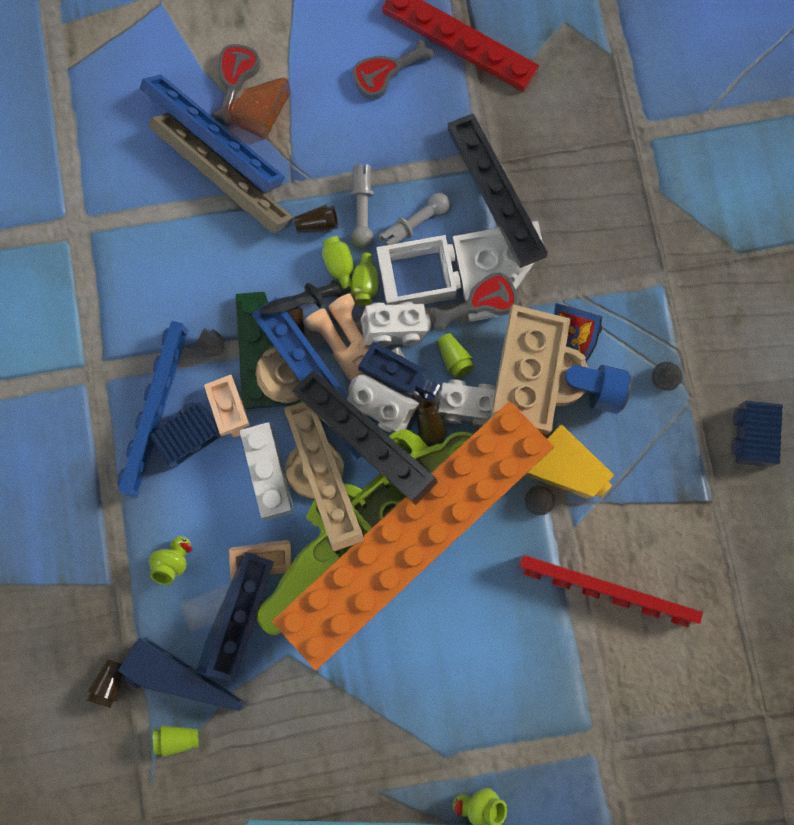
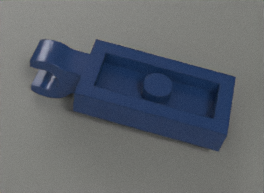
(397, 372)

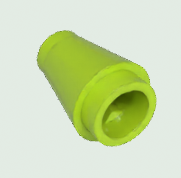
(456, 358)
(174, 740)

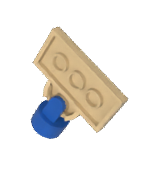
(544, 373)

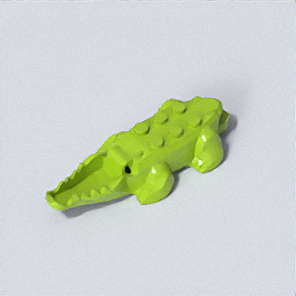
(369, 506)

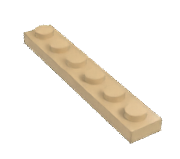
(324, 477)

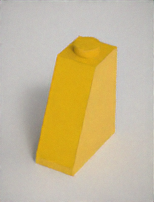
(572, 467)

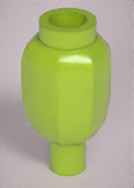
(338, 260)
(364, 281)

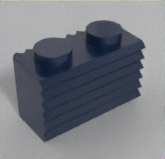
(757, 433)
(185, 434)

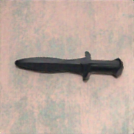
(310, 295)

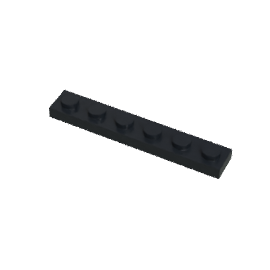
(497, 191)
(365, 437)

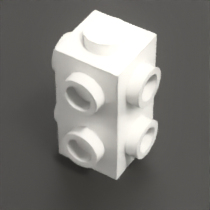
(395, 324)
(465, 402)
(381, 403)

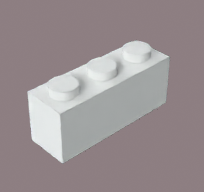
(267, 471)

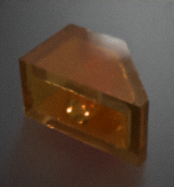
(260, 106)

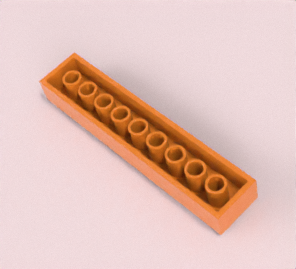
(412, 536)

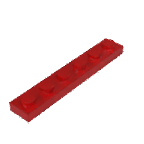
(463, 41)
(620, 595)

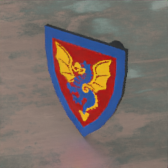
(583, 329)

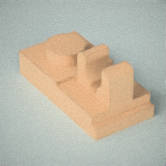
(227, 406)
(275, 551)

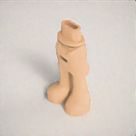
(346, 357)

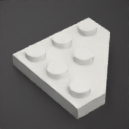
(482, 255)

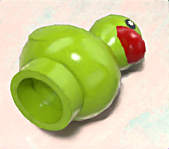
(169, 564)
(481, 808)

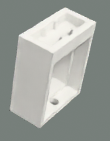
(413, 249)

